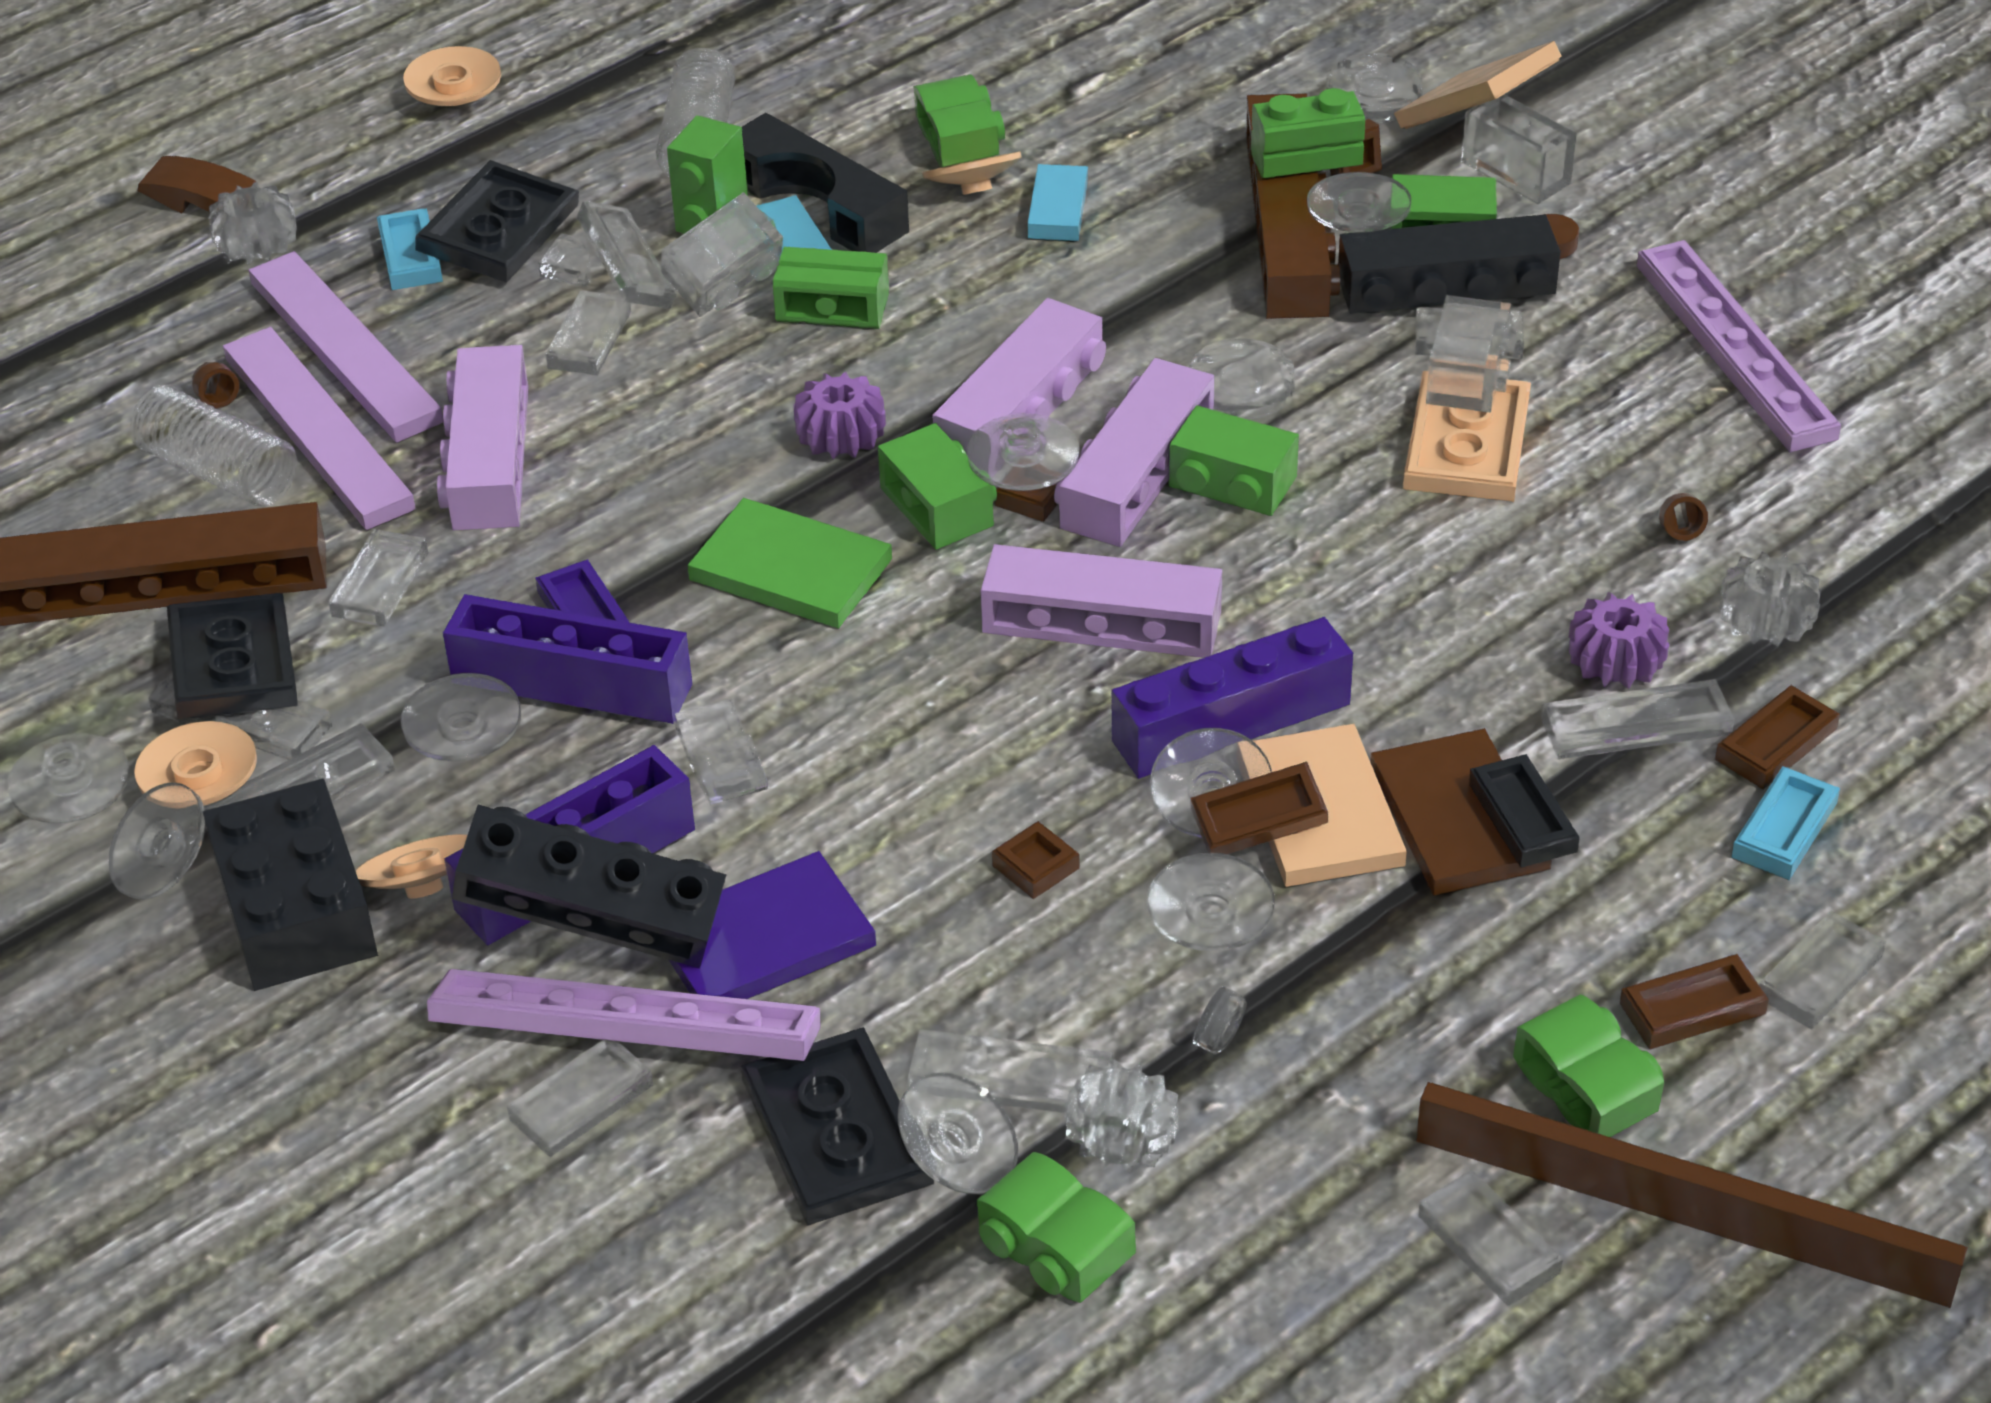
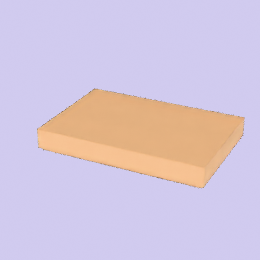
(1478, 85)
(1468, 449)
(1359, 826)

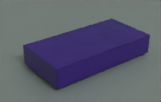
(578, 591)

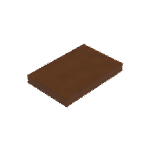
(1441, 813)

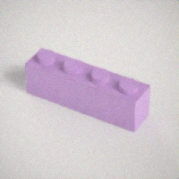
(1028, 371)
(485, 438)
(1131, 454)
(1101, 601)

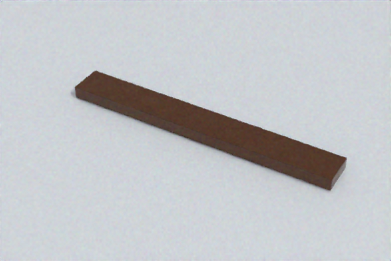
(1691, 1194)

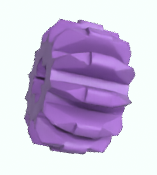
(839, 415)
(1618, 640)

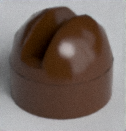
(222, 384)
(1693, 512)

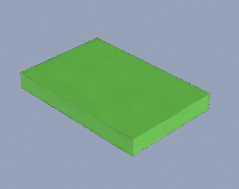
(790, 562)

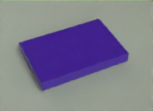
(778, 931)

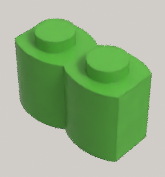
(958, 120)
(1588, 1067)
(1056, 1227)

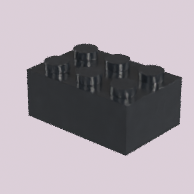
(290, 884)

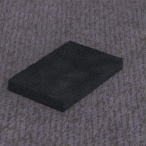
(497, 221)
(231, 656)
(834, 1126)

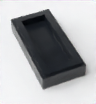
(1524, 810)

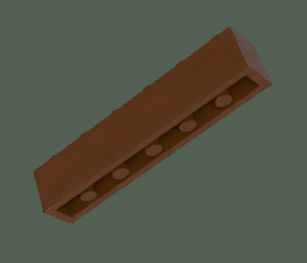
(1293, 247)
(161, 563)

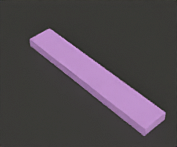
(1738, 346)
(346, 347)
(319, 428)
(625, 1014)

